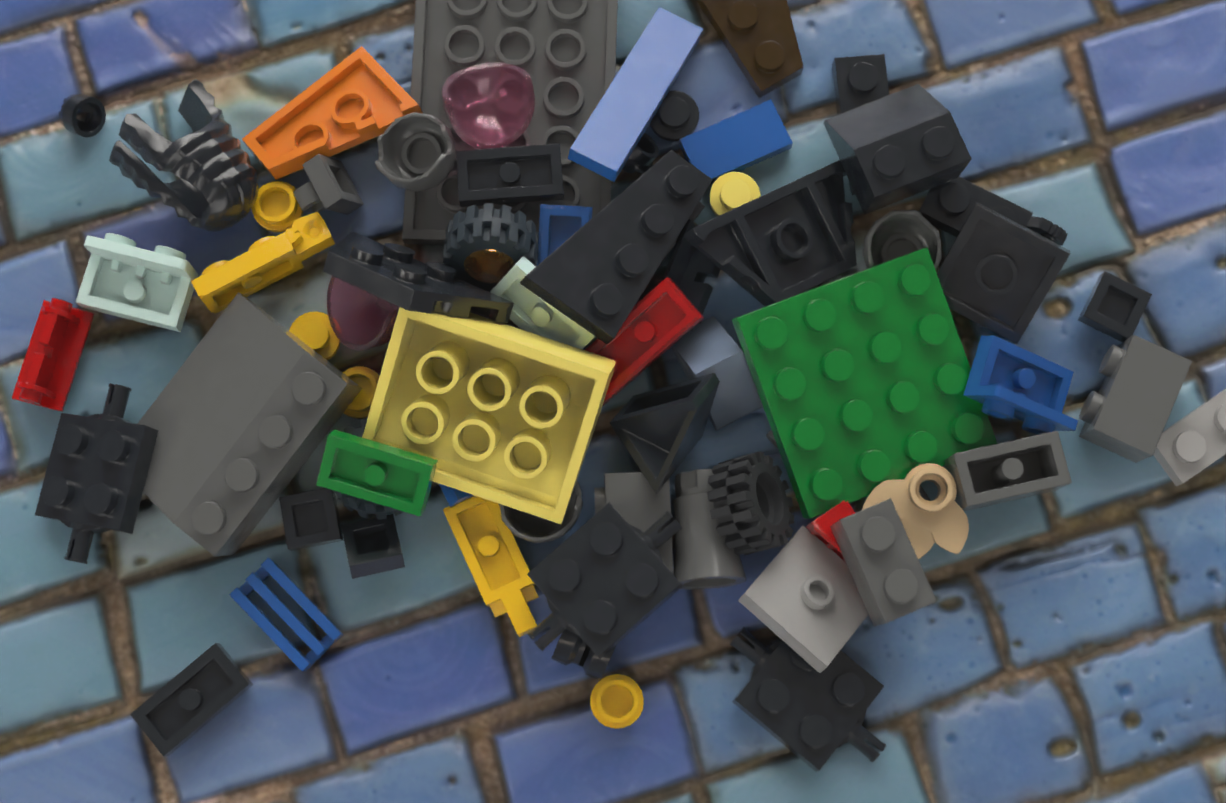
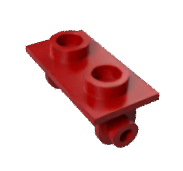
(53, 355)

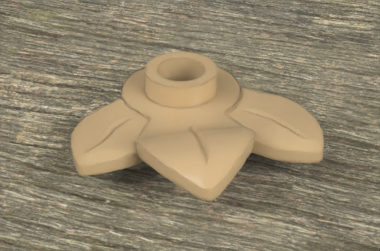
(926, 521)

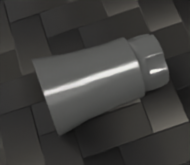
(700, 552)

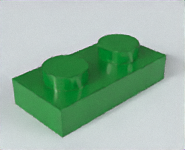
(376, 472)

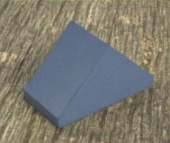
(713, 350)

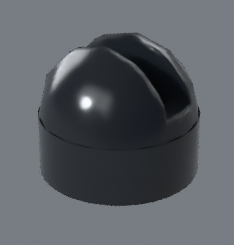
(95, 115)

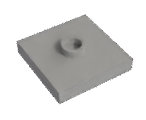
(807, 599)

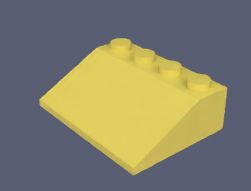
(492, 406)

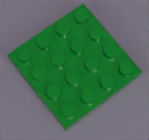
(862, 381)

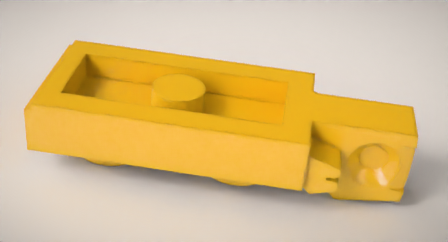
(263, 263)
(494, 560)

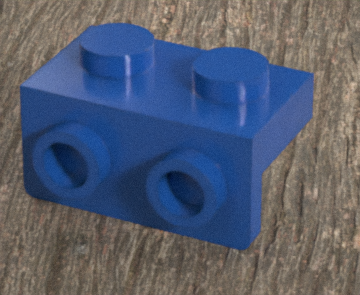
(1020, 386)

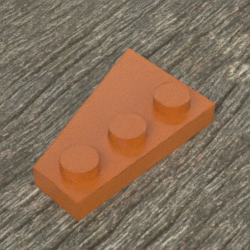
(331, 115)

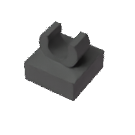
(328, 187)

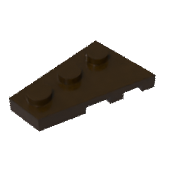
(758, 38)

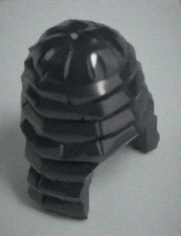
(214, 173)

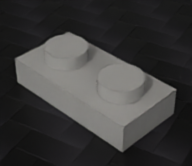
(1194, 440)

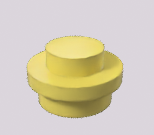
(732, 191)

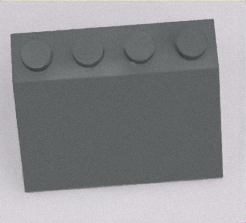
(239, 425)

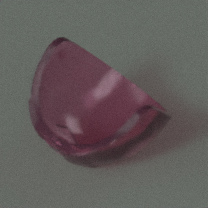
(489, 104)
(358, 316)

